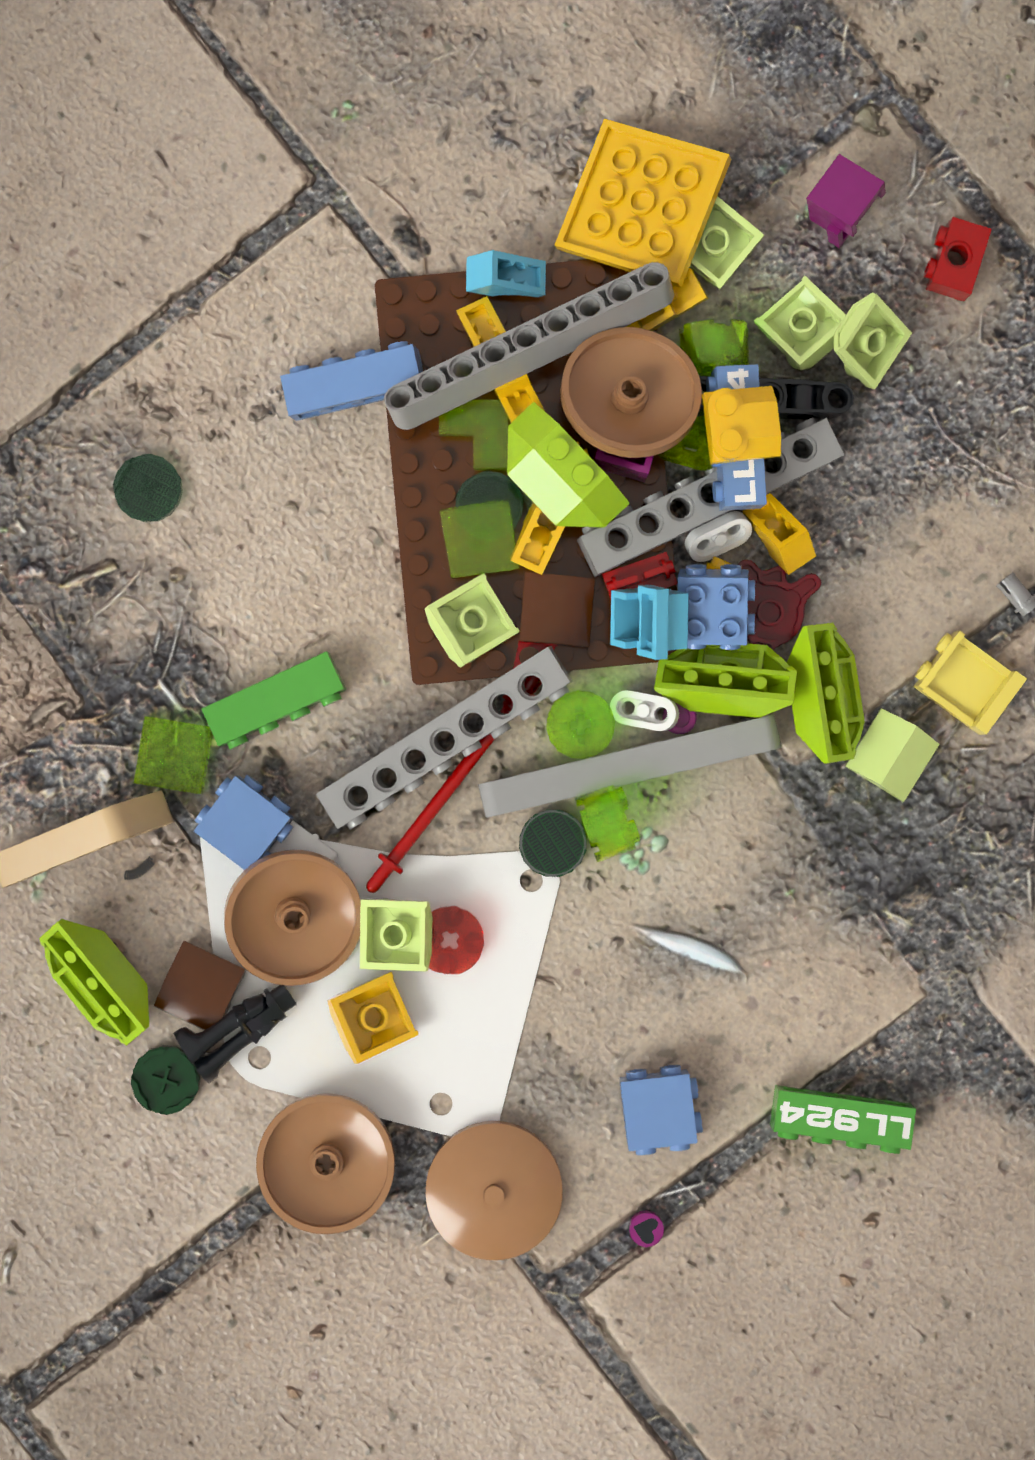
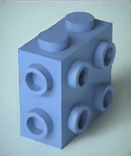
(718, 605)
(244, 821)
(660, 1109)

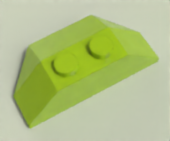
(559, 473)
(727, 682)
(826, 694)
(97, 979)

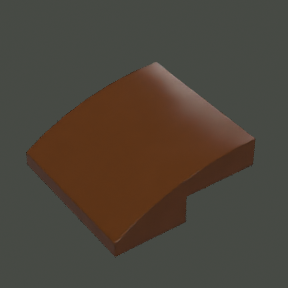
(557, 609)
(199, 986)

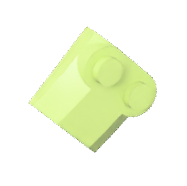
(724, 244)
(802, 324)
(869, 340)
(470, 621)
(395, 934)

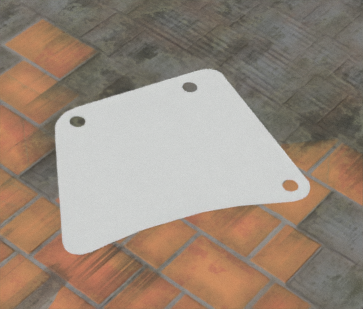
(463, 1020)

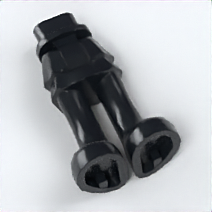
(255, 1018)

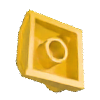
(742, 424)
(371, 1018)

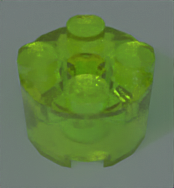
(715, 344)
(595, 737)
(607, 823)

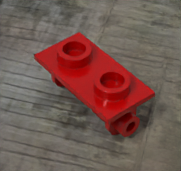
(651, 571)

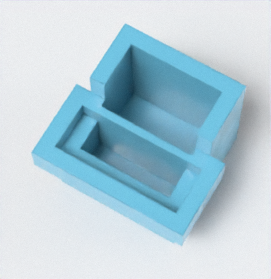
(649, 620)

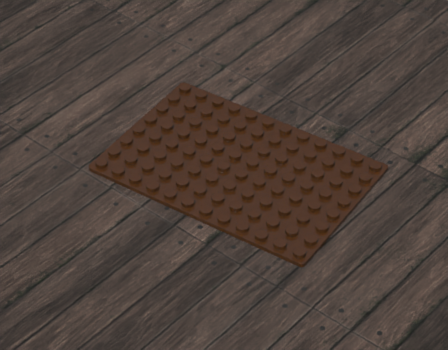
(434, 467)

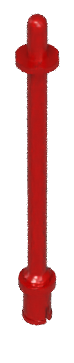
(392, 861)

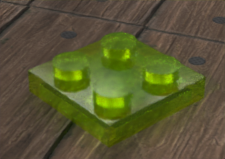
(173, 755)

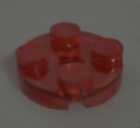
(469, 942)

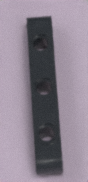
(803, 397)

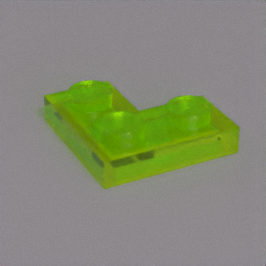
(488, 425)

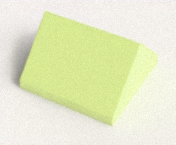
(893, 754)

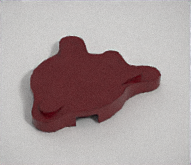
(777, 604)

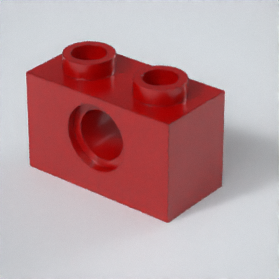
(967, 240)

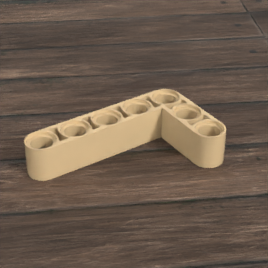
(83, 837)

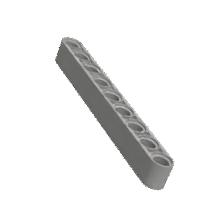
(528, 346)
(630, 765)

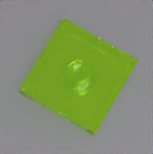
(479, 538)

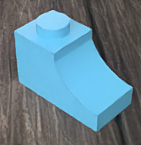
(505, 274)

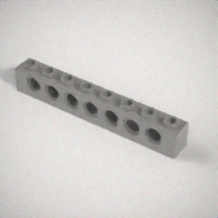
(602, 556)
(338, 796)

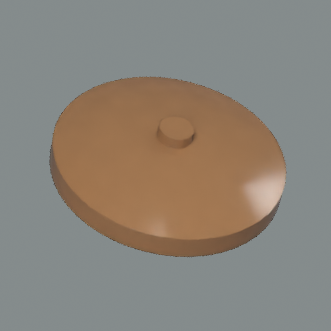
(630, 392)
(292, 917)
(325, 1163)
(494, 1190)

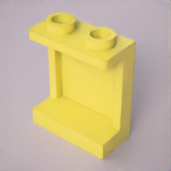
(968, 682)

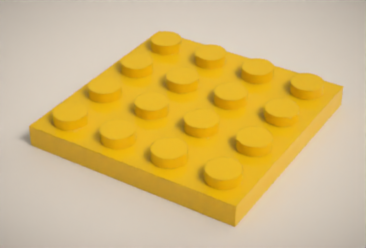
(642, 200)

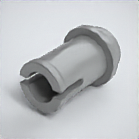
(1017, 594)

